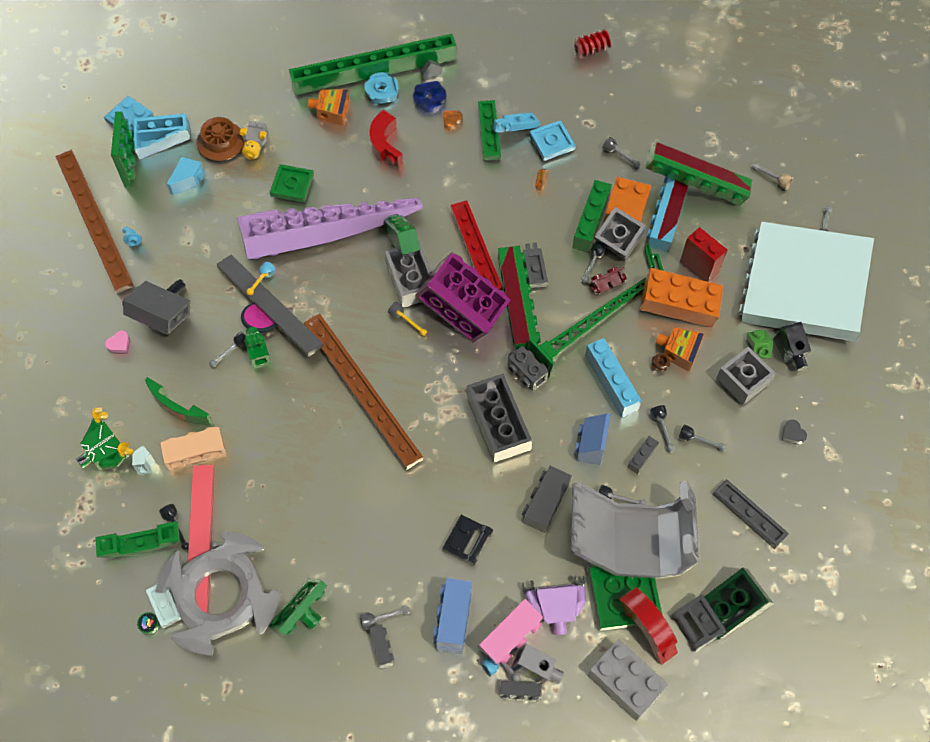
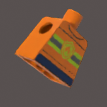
(331, 105)
(681, 346)

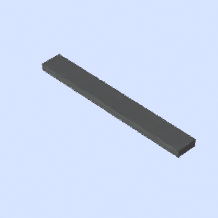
(270, 306)

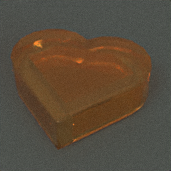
(451, 119)
(542, 178)

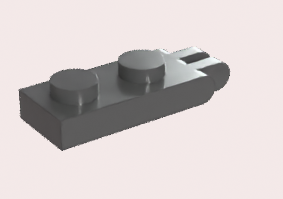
(535, 264)

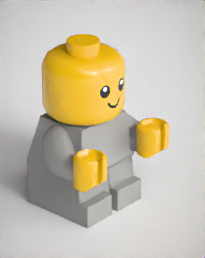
(254, 139)

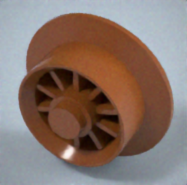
(219, 139)

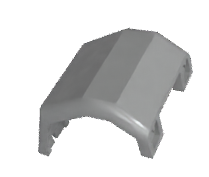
(635, 537)

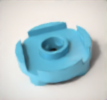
(381, 96)

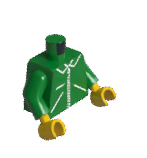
(102, 445)

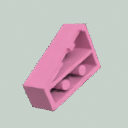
(511, 633)

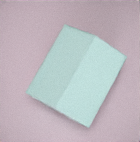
(142, 461)

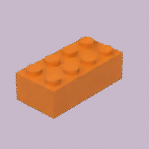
(681, 297)

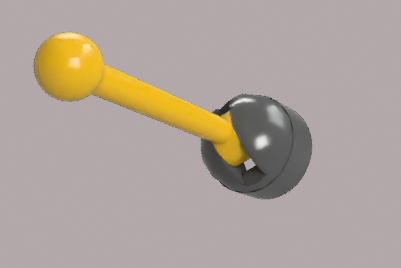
(396, 310)

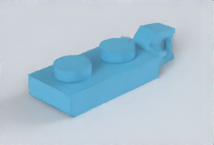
(516, 122)

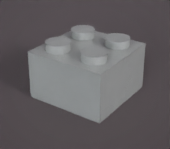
(620, 233)
(745, 375)

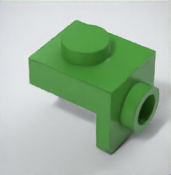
(761, 343)

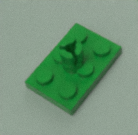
(299, 608)

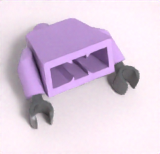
(557, 603)

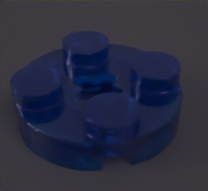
(432, 89)

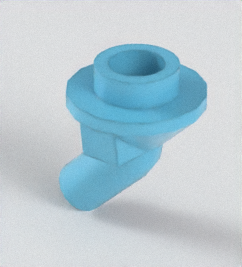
(131, 237)

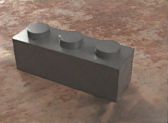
(643, 455)
(381, 646)
(521, 690)

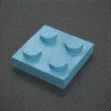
(131, 109)
(552, 140)

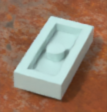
(164, 606)

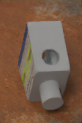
(528, 662)

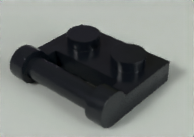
(462, 536)

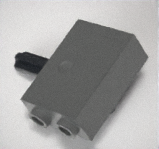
(157, 307)

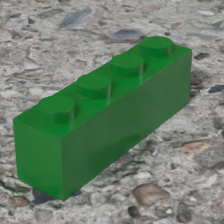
(591, 216)
(402, 234)

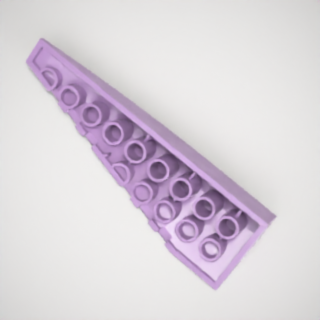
(292, 230)

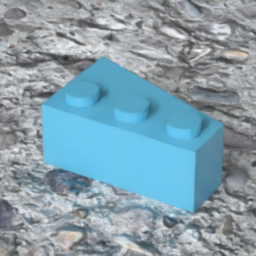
(159, 133)

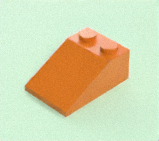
(628, 197)

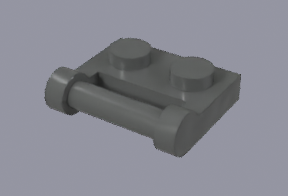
(705, 620)

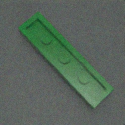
(489, 137)

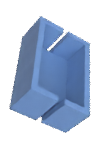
(453, 616)

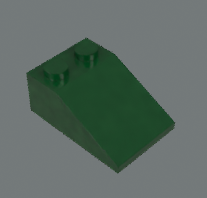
(738, 600)

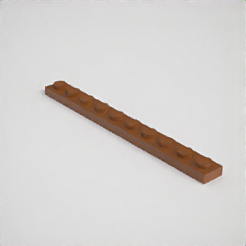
(94, 221)
(365, 393)

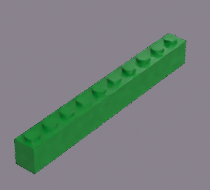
(363, 65)

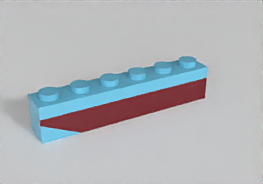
(668, 214)

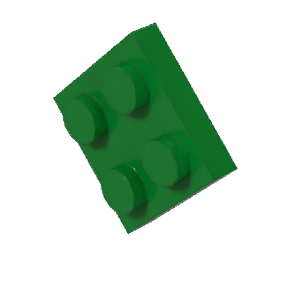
(291, 183)

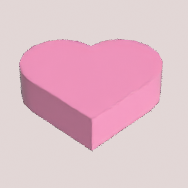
(118, 343)

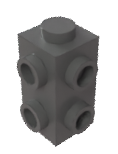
(527, 368)

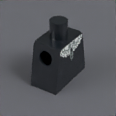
(793, 345)

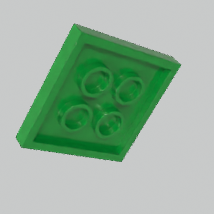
(123, 149)
(607, 594)

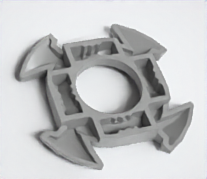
(185, 582)

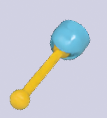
(266, 270)

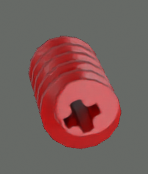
(591, 42)

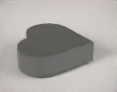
(431, 70)
(793, 432)

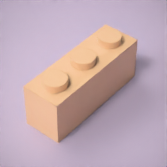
(193, 448)

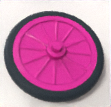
(254, 317)

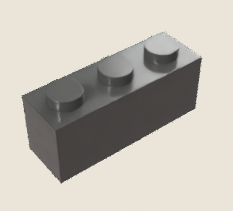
(546, 498)

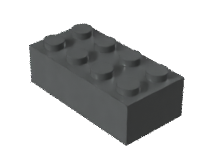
(499, 418)

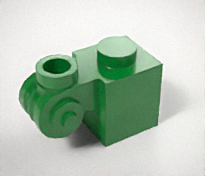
(256, 348)

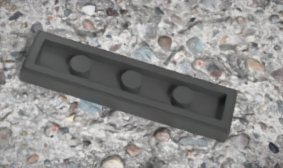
(750, 514)

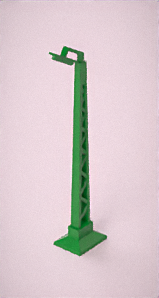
(547, 354)

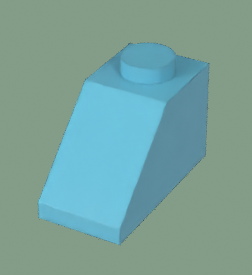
(185, 176)

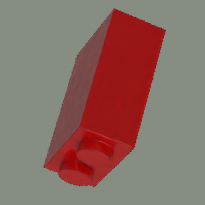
(703, 255)

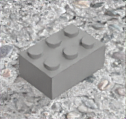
(407, 273)
(627, 679)

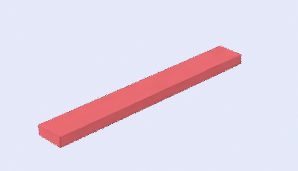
(201, 523)

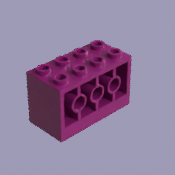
(463, 297)

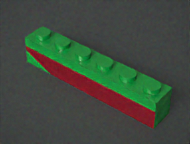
(698, 173)
(516, 288)

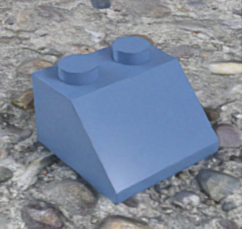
(593, 439)

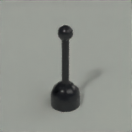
(169, 513)

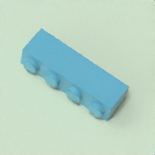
(612, 377)

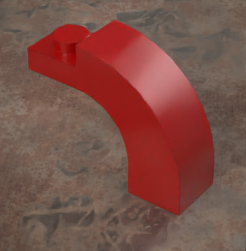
(380, 129)
(652, 623)

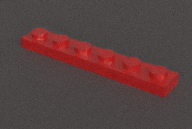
(474, 242)

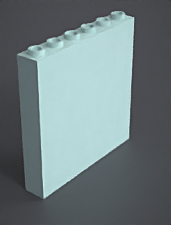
(808, 280)

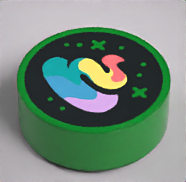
(148, 623)

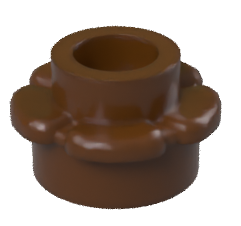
(663, 359)

